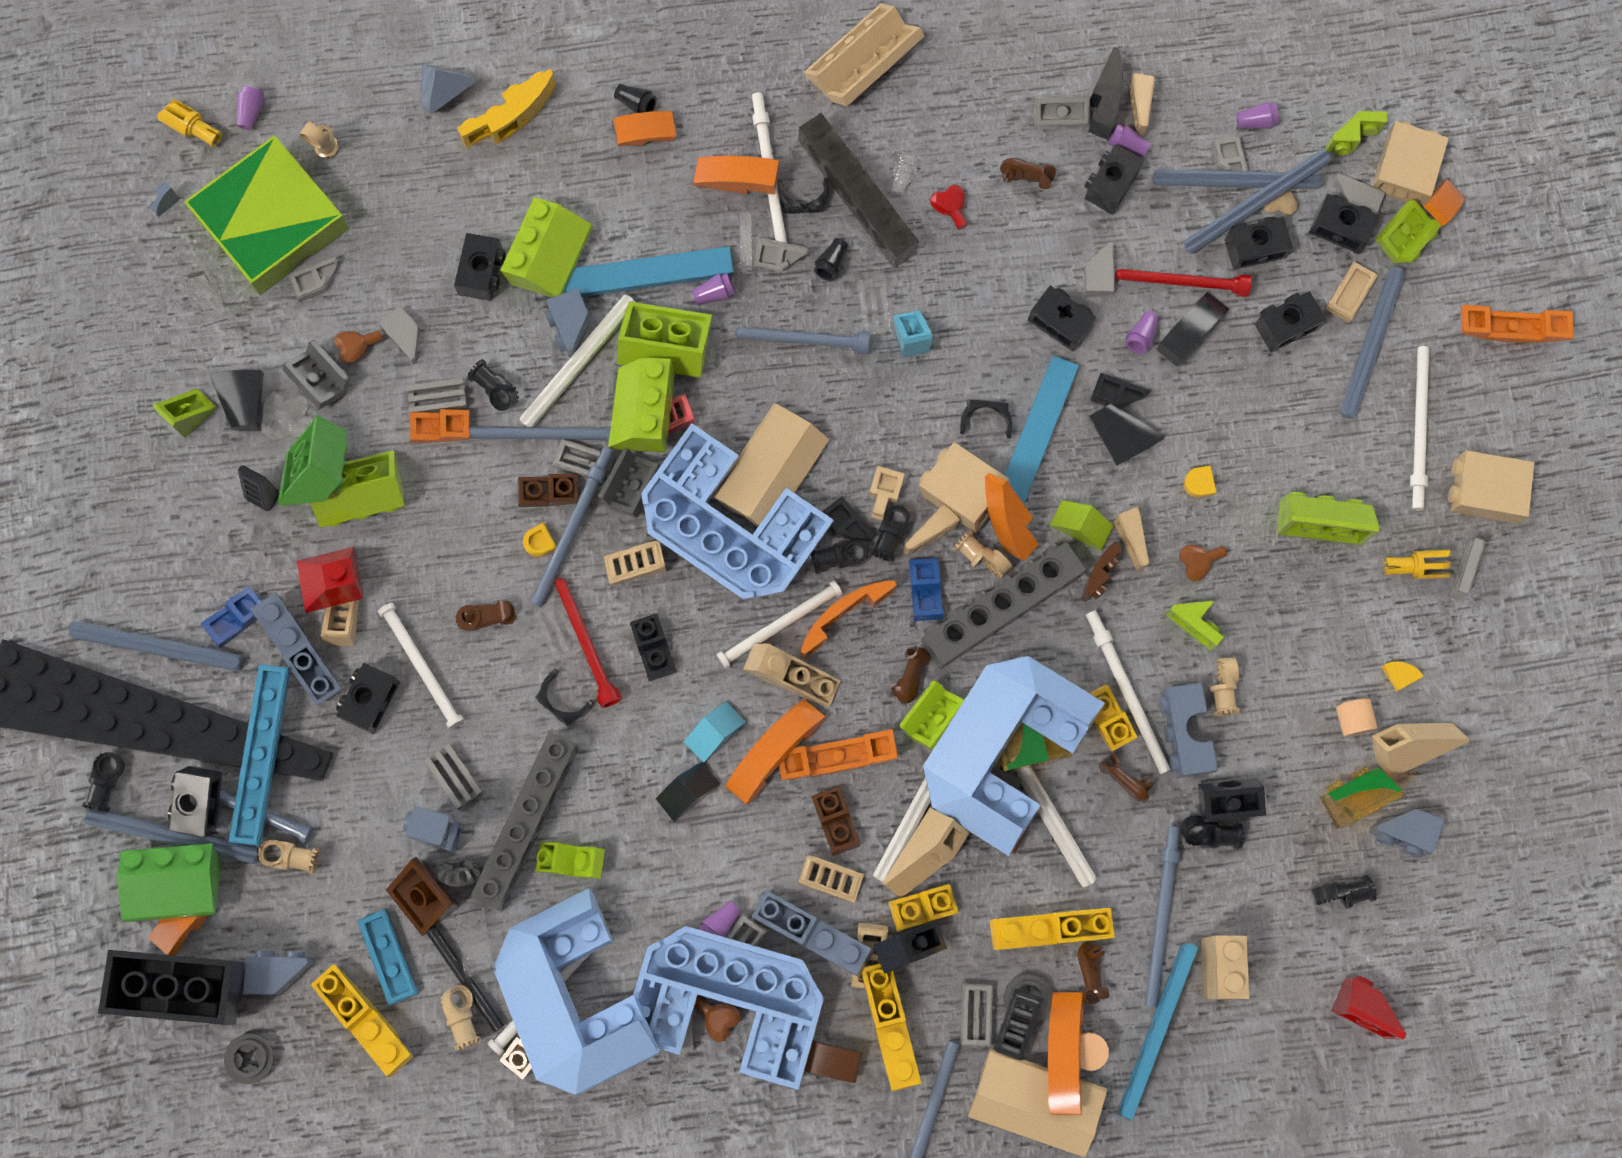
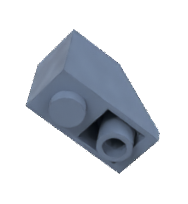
(570, 318)
(1412, 830)
(273, 974)

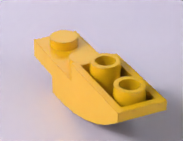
(519, 107)
(1052, 929)
(362, 1020)
(891, 1028)

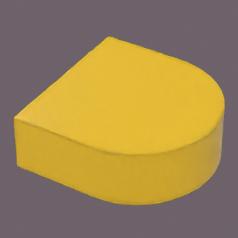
(1200, 482)
(538, 541)

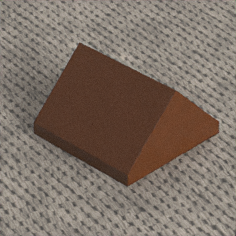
(421, 896)

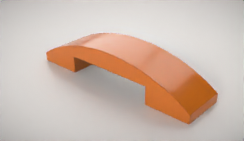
(1516, 326)
(873, 593)
(772, 749)
(839, 756)
(1065, 1053)

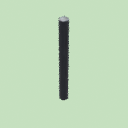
(457, 968)

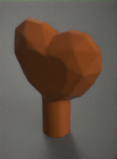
(354, 345)
(1199, 560)
(718, 1018)

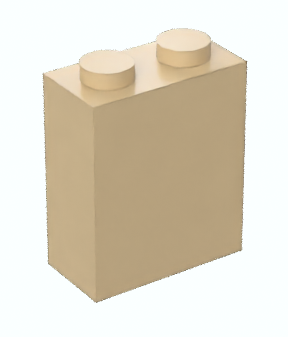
(1410, 163)
(959, 485)
(1491, 486)
(1224, 968)

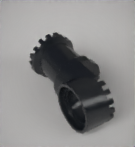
(493, 384)
(890, 535)
(837, 556)
(101, 783)
(1212, 833)
(1348, 893)

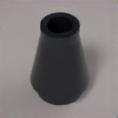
(635, 98)
(831, 260)

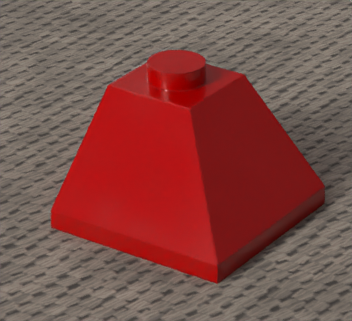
(329, 579)
(1367, 1008)

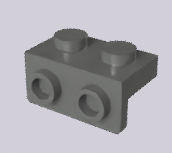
(317, 375)
(626, 483)

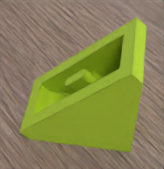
(185, 410)
(1082, 523)

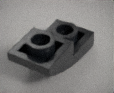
(653, 647)

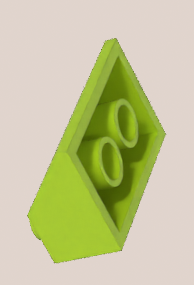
(546, 248)
(665, 334)
(642, 405)
(368, 488)
(1326, 519)

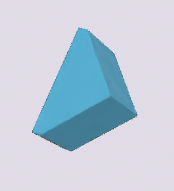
(912, 333)
(714, 731)

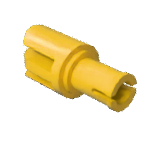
(188, 122)
(1417, 565)

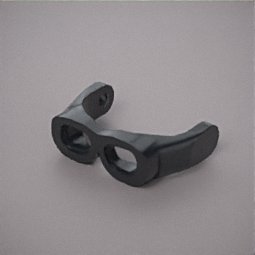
(795, 207)
(1000, 407)
(565, 717)

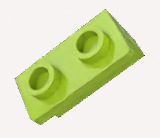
(1407, 233)
(931, 715)

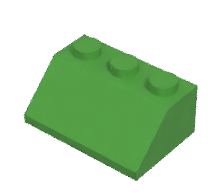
(314, 464)
(168, 882)

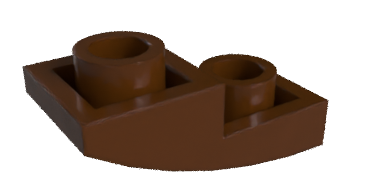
(547, 491)
(1097, 579)
(835, 821)
(833, 1061)

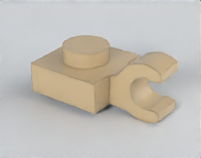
(885, 488)

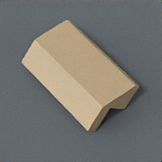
(863, 55)
(772, 460)
(1016, 1099)

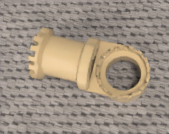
(321, 138)
(977, 553)
(1224, 692)
(291, 856)
(460, 1018)

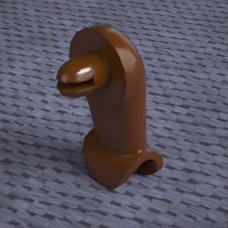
(1018, 169)
(481, 616)
(908, 685)
(1132, 786)
(1089, 961)

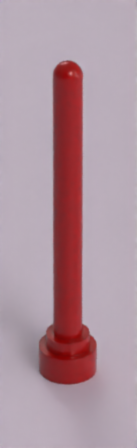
(1238, 285)
(607, 693)

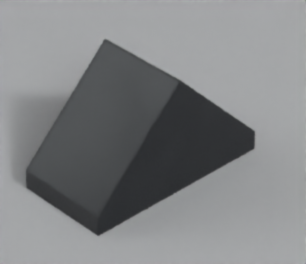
(687, 791)

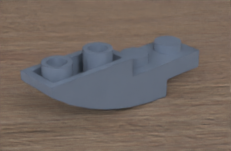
(296, 648)
(812, 933)

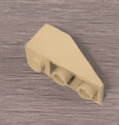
(791, 674)
(1411, 745)
(927, 851)

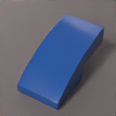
(925, 589)
(232, 618)

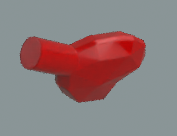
(950, 204)

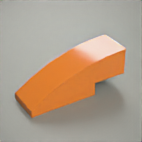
(737, 174)
(1009, 518)

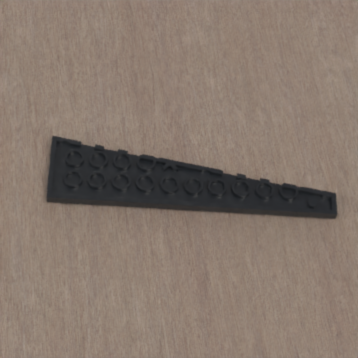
(84, 705)

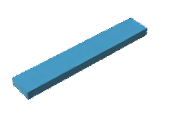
(651, 272)
(1040, 425)
(259, 755)
(1156, 1031)

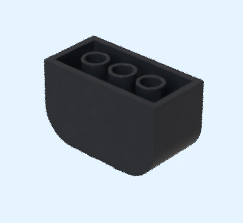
(171, 987)

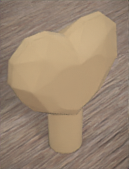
(1284, 203)

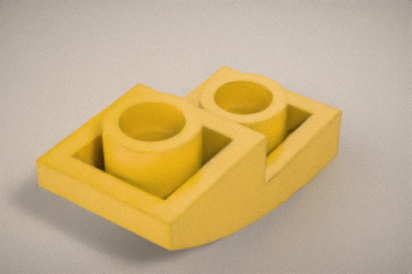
(1111, 721)
(923, 907)

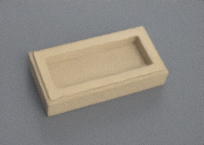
(1351, 292)

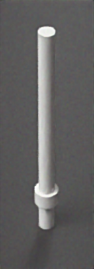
(761, 123)
(1419, 480)
(1103, 639)

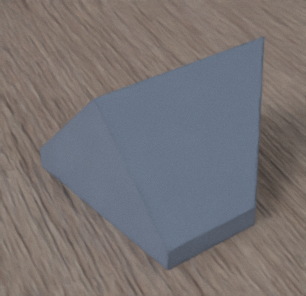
(441, 86)

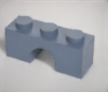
(1188, 756)
(433, 829)

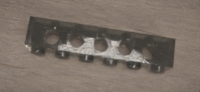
(858, 190)

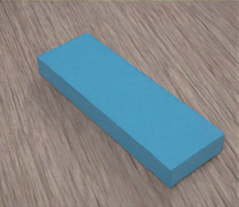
(387, 957)

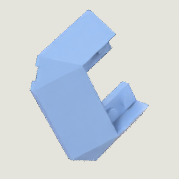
(713, 543)
(980, 732)
(740, 975)
(557, 1043)

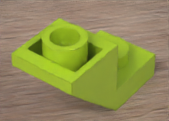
(1348, 136)
(570, 860)

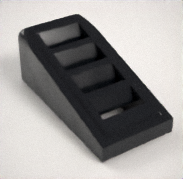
(257, 488)
(1012, 1042)

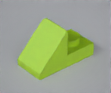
(1189, 619)

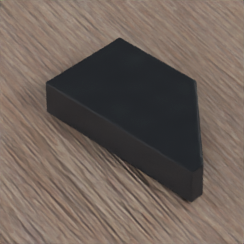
(1118, 391)
(847, 522)

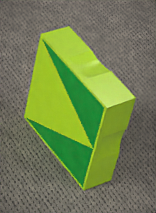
(267, 214)

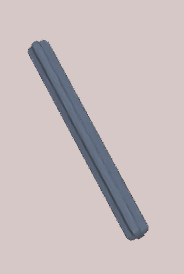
(1227, 179)
(1257, 201)
(1372, 343)
(155, 646)
(162, 834)

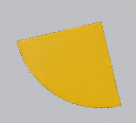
(1401, 674)

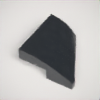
(240, 397)
(1123, 432)

